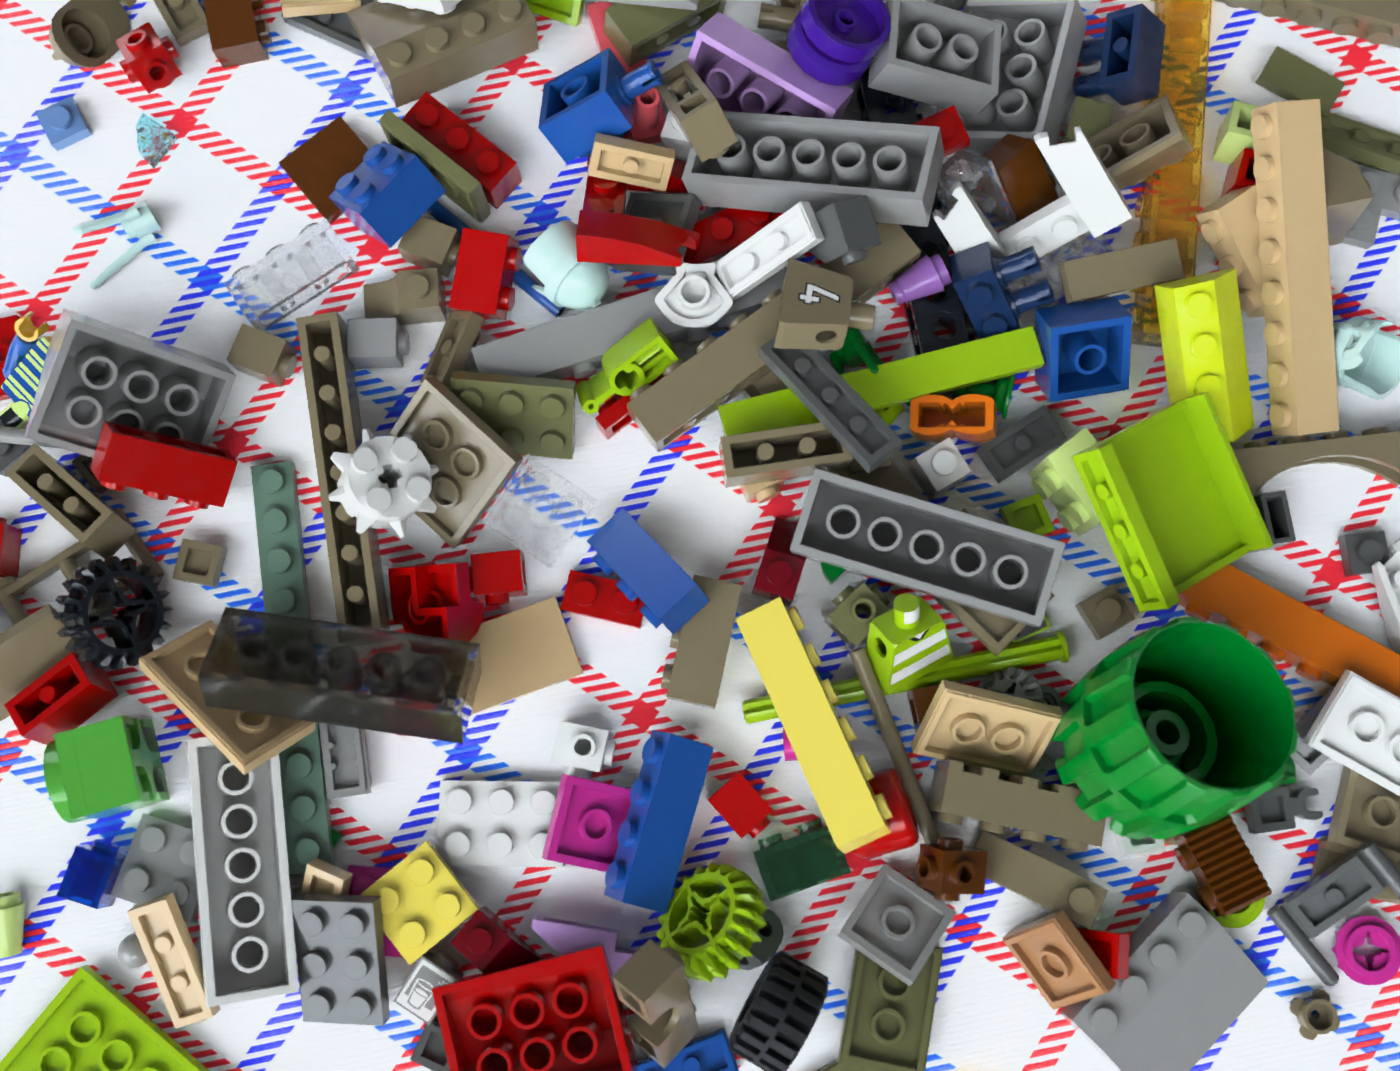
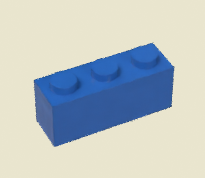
(646, 572)

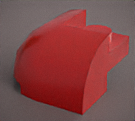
(435, 601)

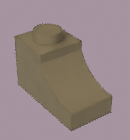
(409, 297)

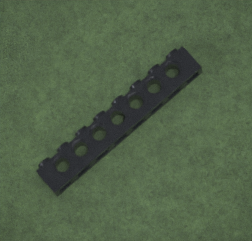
(920, 313)

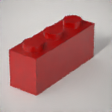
(466, 147)
(162, 466)

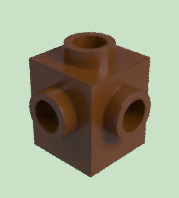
(951, 869)

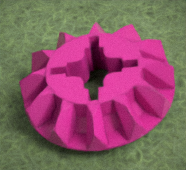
(1381, 964)

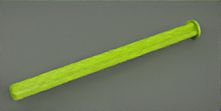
(959, 668)

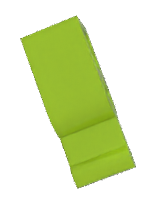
(641, 356)

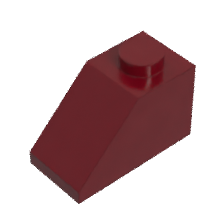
(779, 567)
(492, 943)

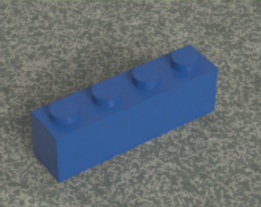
(658, 821)

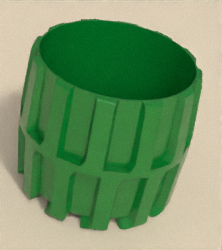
(1176, 729)

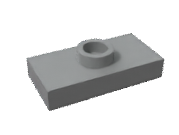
(344, 761)

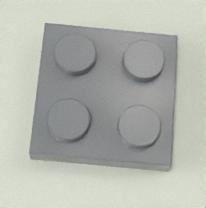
(897, 924)

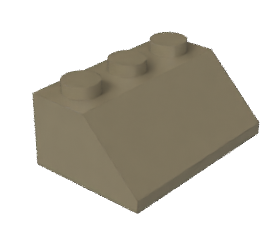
(1142, 143)

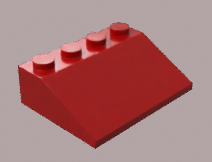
(537, 1017)

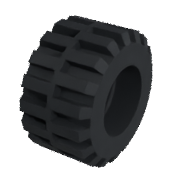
(779, 1013)

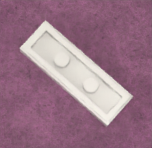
(769, 250)

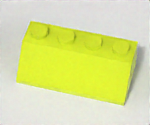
(1206, 345)

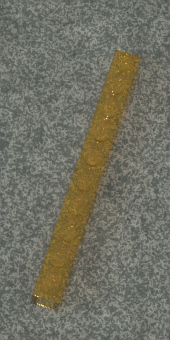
(1173, 192)

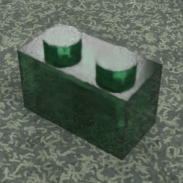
(799, 860)

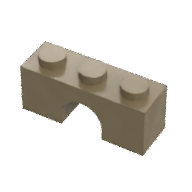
(659, 994)

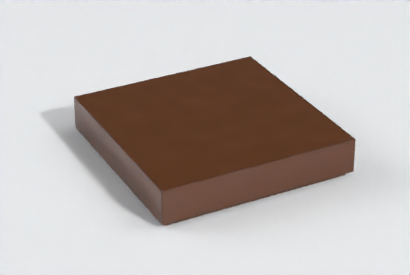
(322, 162)

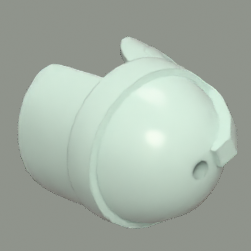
(555, 264)
(1367, 356)

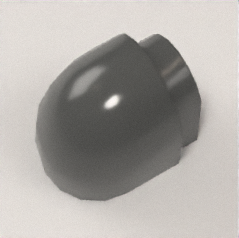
(771, 938)

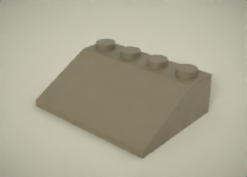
(432, 51)

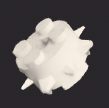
(374, 503)

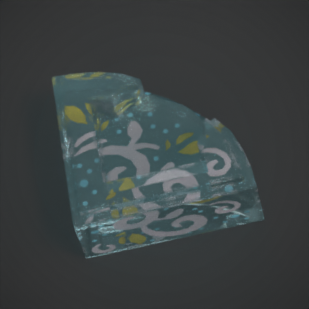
(153, 140)

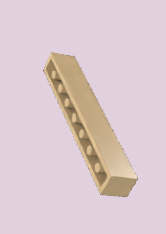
(1295, 267)

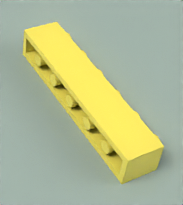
(813, 726)

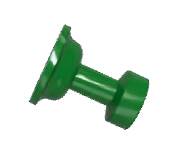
(1000, 392)

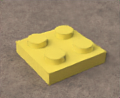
(421, 902)

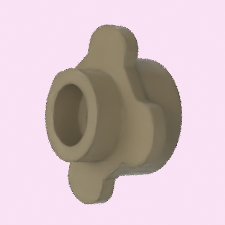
(1327, 1015)

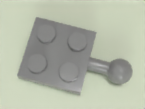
(154, 866)

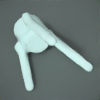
(136, 221)

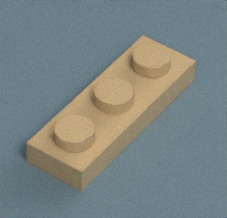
(172, 959)

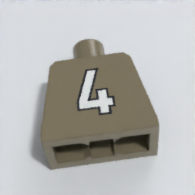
(818, 309)

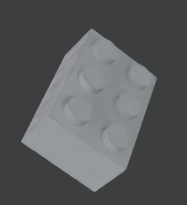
(938, 56)

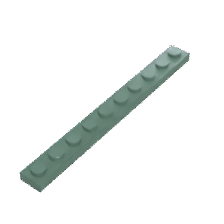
(286, 593)

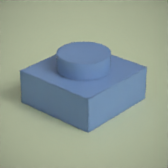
(63, 123)

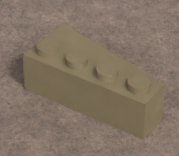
(1012, 803)

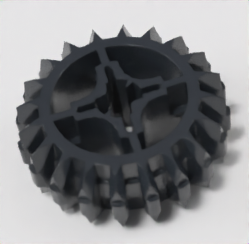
(99, 583)

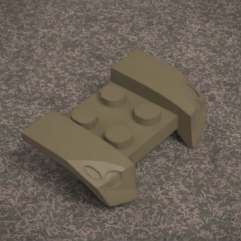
(1361, 814)

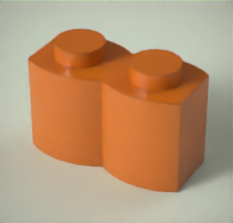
(965, 417)

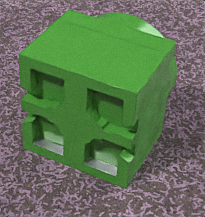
(104, 769)

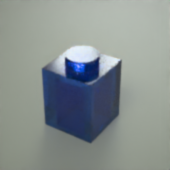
(92, 874)

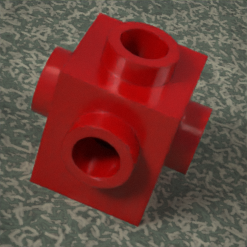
(148, 58)

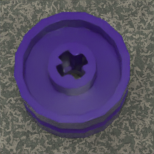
(838, 38)

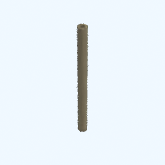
(894, 744)

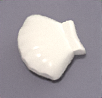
(694, 297)

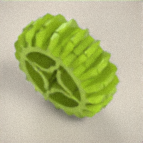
(713, 921)

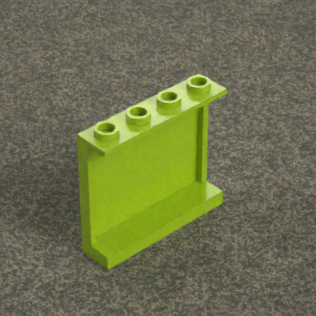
(1172, 500)

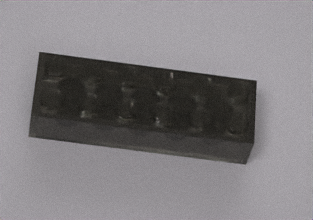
(341, 674)

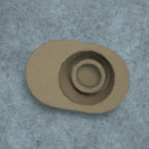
(86, 31)

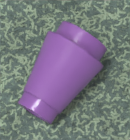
(920, 280)

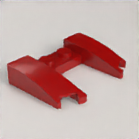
(612, 237)

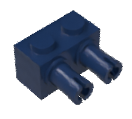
(1128, 57)
(984, 290)

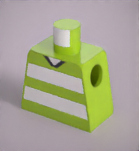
(907, 642)

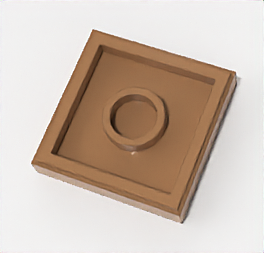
(1058, 960)

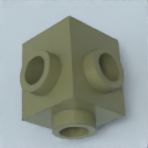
(843, 618)

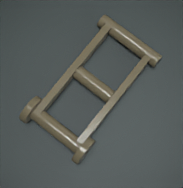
(65, 561)

